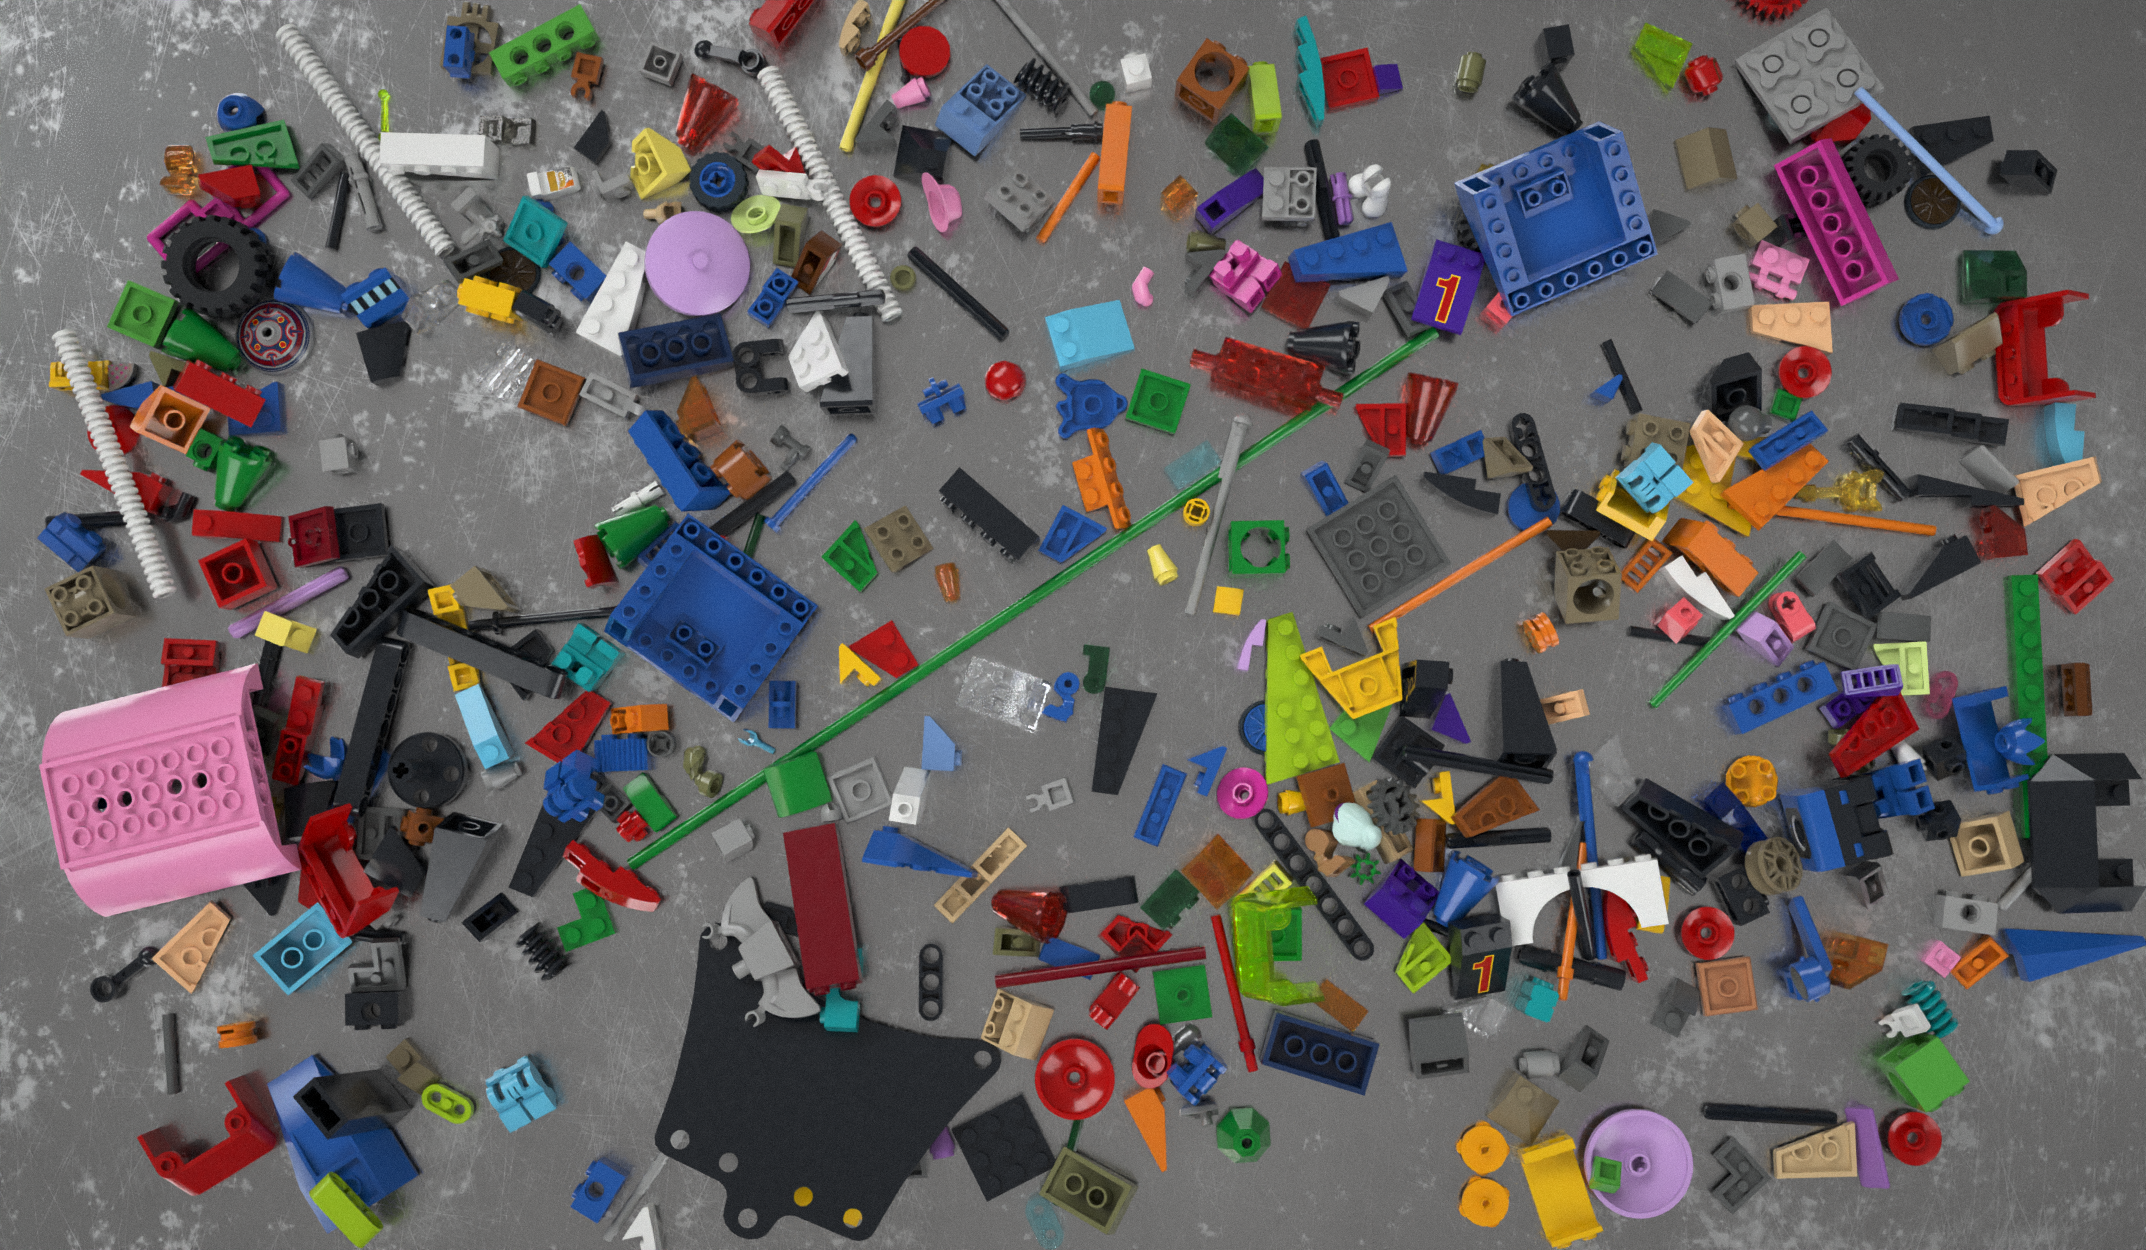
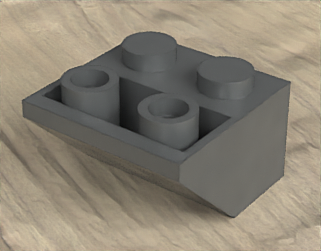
(1438, 1045)

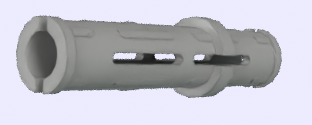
(359, 181)

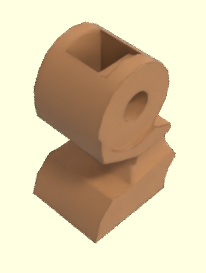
(1324, 844)

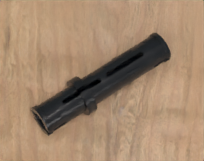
(1872, 461)

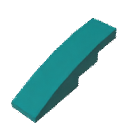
(1311, 79)

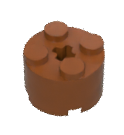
(741, 470)

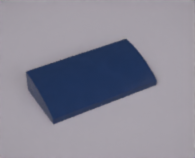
(675, 350)

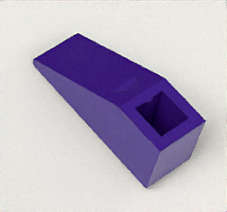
(1230, 201)

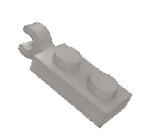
(611, 396)

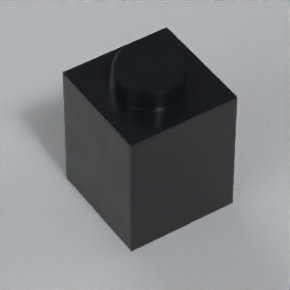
(1556, 45)

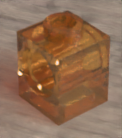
(1179, 196)

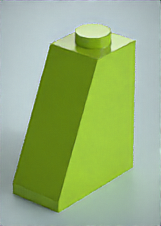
(1263, 98)

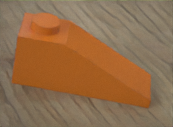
(1149, 1115)

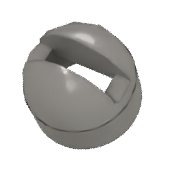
(830, 815)

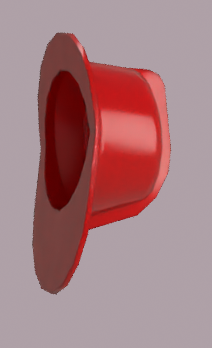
(1152, 1056)

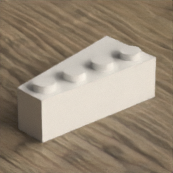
(617, 301)

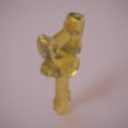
(1849, 491)

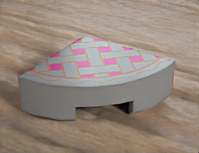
(121, 375)

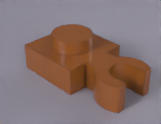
(586, 71)

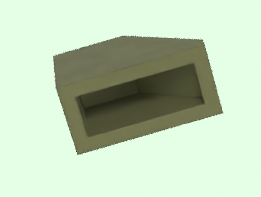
(789, 234)

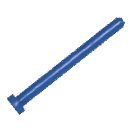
(810, 483)

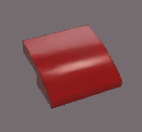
(2074, 576)
(188, 659)

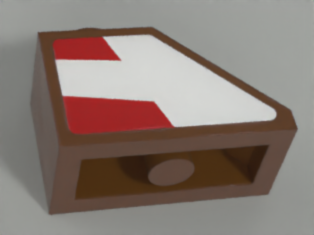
(815, 261)

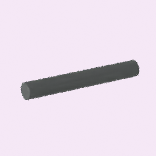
(170, 1054)

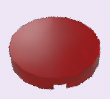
(924, 51)

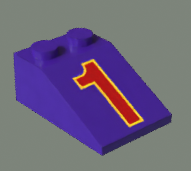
(1448, 287)

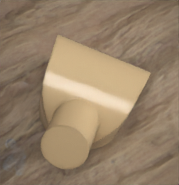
(663, 211)

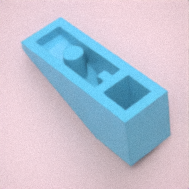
(483, 726)

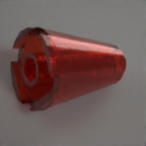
(701, 111)
(1426, 405)
(1032, 911)

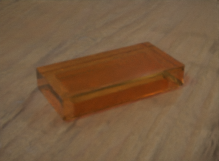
(1341, 1006)

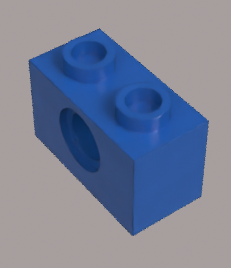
(568, 262)
(587, 1200)

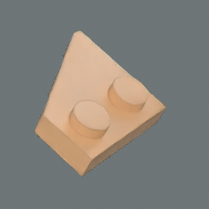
(1714, 444)

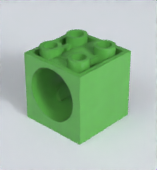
(1923, 1072)

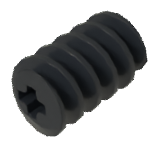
(1042, 86)
(541, 953)

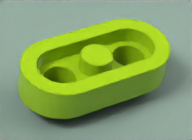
(448, 1104)

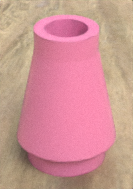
(912, 93)

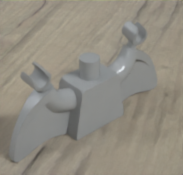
(764, 955)

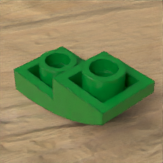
(649, 802)

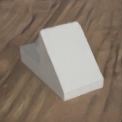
(646, 1226)

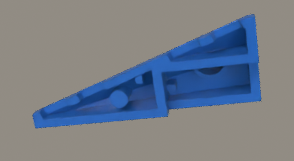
(2052, 952)

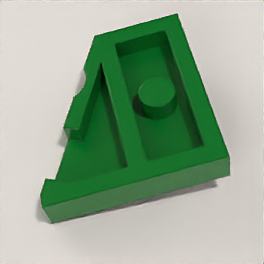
(852, 557)

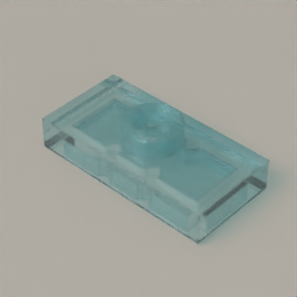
(1192, 465)

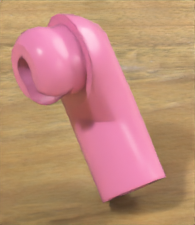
(1140, 287)

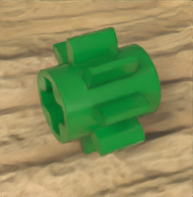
(1371, 870)

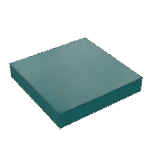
(535, 231)

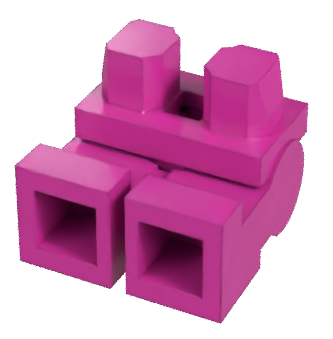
(1245, 275)

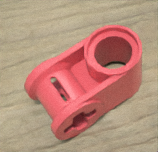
(1792, 618)

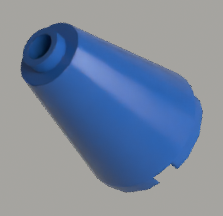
(309, 286)
(1462, 888)

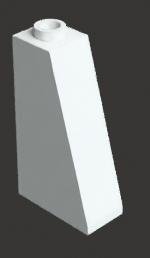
(910, 796)

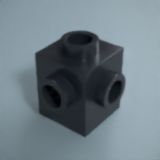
(1944, 757)
(1939, 822)

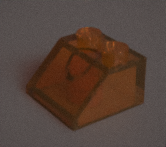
(697, 414)

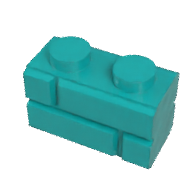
(1537, 999)

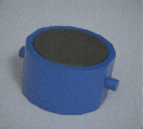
(1809, 979)

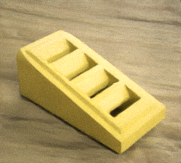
(1267, 874)

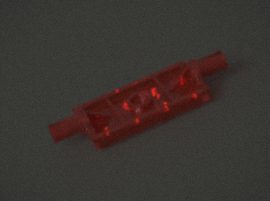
(1267, 374)

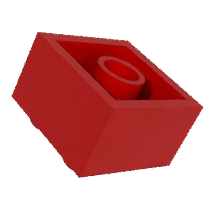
(237, 574)

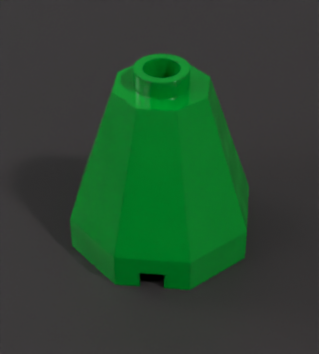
(1242, 1124)

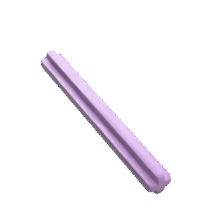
(290, 600)

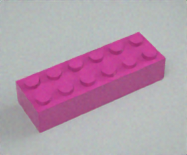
(1836, 221)

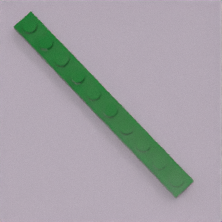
(2027, 675)

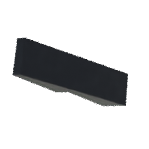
(1971, 497)

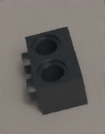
(1735, 897)

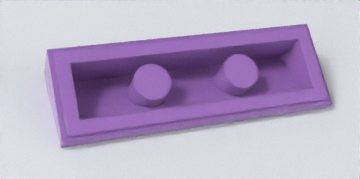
(1868, 1147)

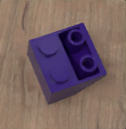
(1402, 899)

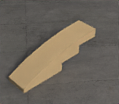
(989, 867)

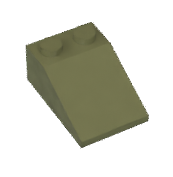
(1089, 1191)

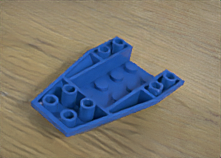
(367, 1161)

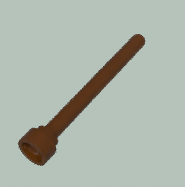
(867, 57)

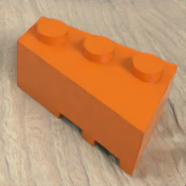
(1712, 554)

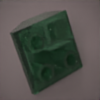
(1992, 276)

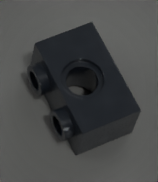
(391, 1005)

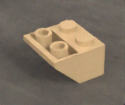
(1017, 1024)

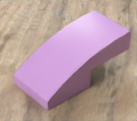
(1255, 639)

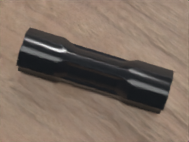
(1683, 876)

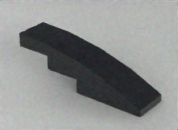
(1952, 424)

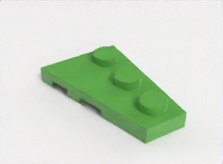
(1361, 733)

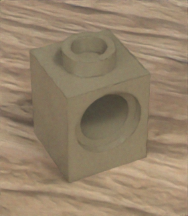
(1753, 224)

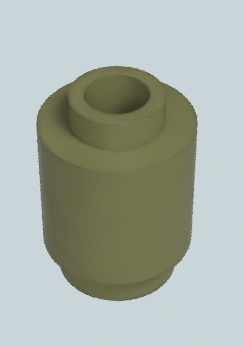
(1470, 72)

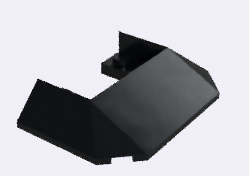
(2065, 833)

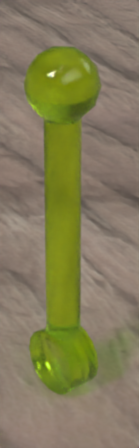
(383, 95)

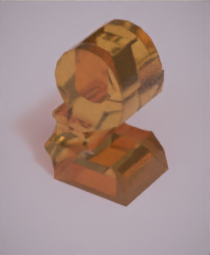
(179, 163)

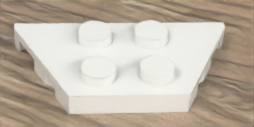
(816, 354)

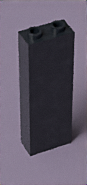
(351, 1103)

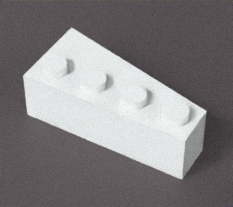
(440, 154)

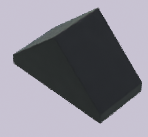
(1788, 230)
(490, 918)

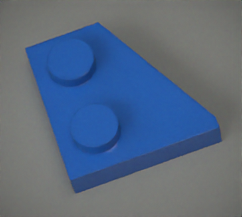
(269, 418)
(1069, 534)

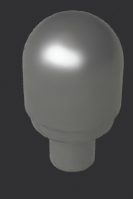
(1186, 1037)

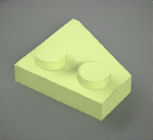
(1912, 663)

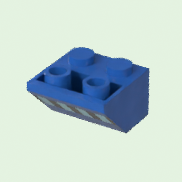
(377, 298)

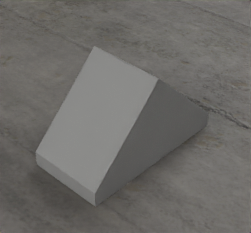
(1363, 297)

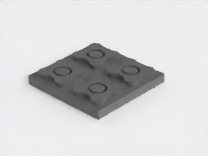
(1378, 546)

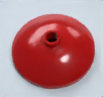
(1074, 1098)

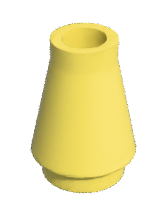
(1162, 566)

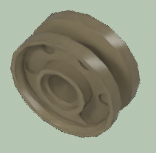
(1773, 866)

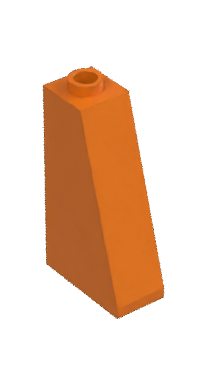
(1114, 153)

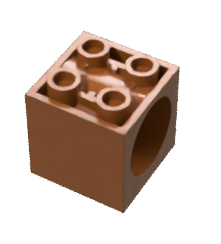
(1212, 103)

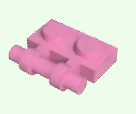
(1779, 263)

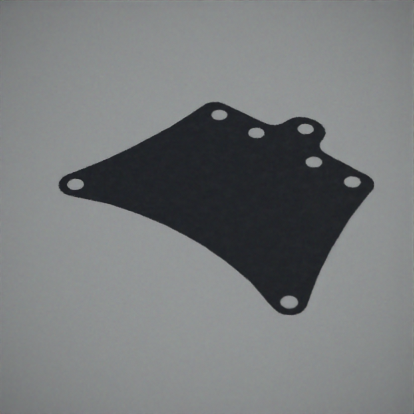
(807, 1103)

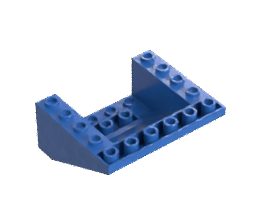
(1558, 216)
(709, 617)

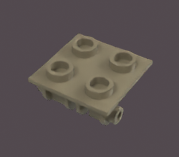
(898, 539)

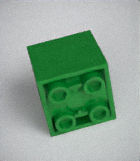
(1240, 566)

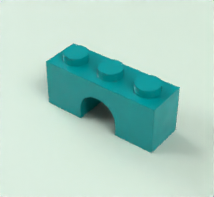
(840, 1013)

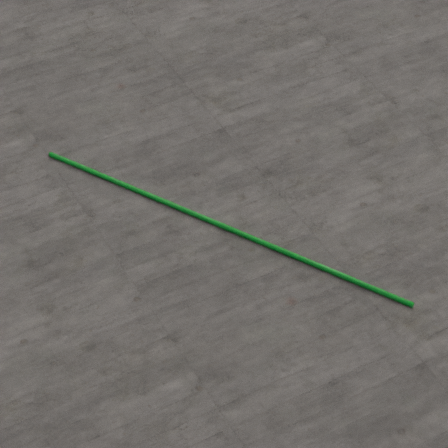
(1029, 600)

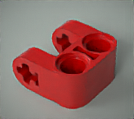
(1113, 1000)

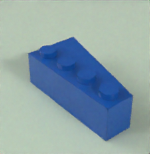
(1357, 255)
(677, 463)

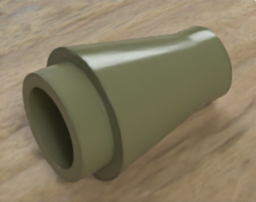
(1202, 241)

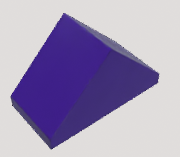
(1448, 722)

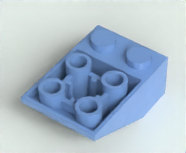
(979, 109)

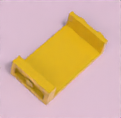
(1559, 1191)

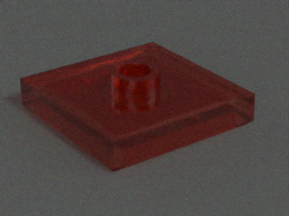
(1295, 300)

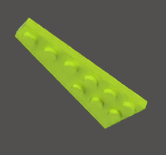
(1294, 716)

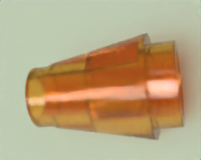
(948, 580)

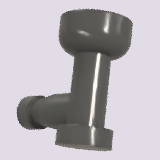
(796, 449)

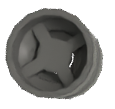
(658, 741)

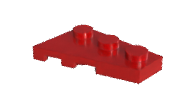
(572, 727)

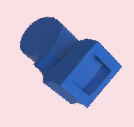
(1065, 687)

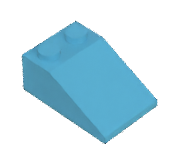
(1089, 334)
(301, 949)

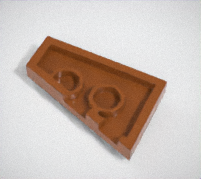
(1494, 805)

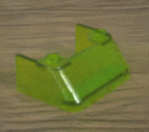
(1252, 922)

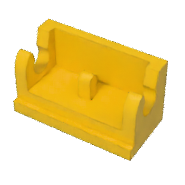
(60, 382)

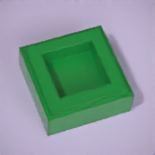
(1784, 405)

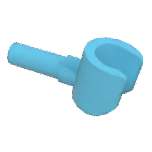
(753, 740)

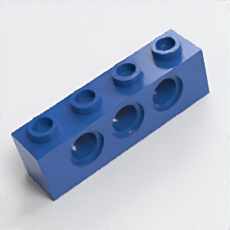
(1818, 686)

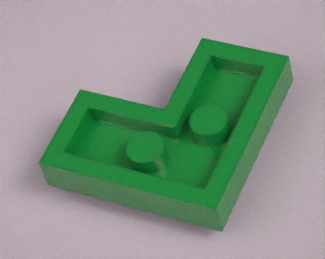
(594, 921)

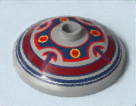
(285, 348)

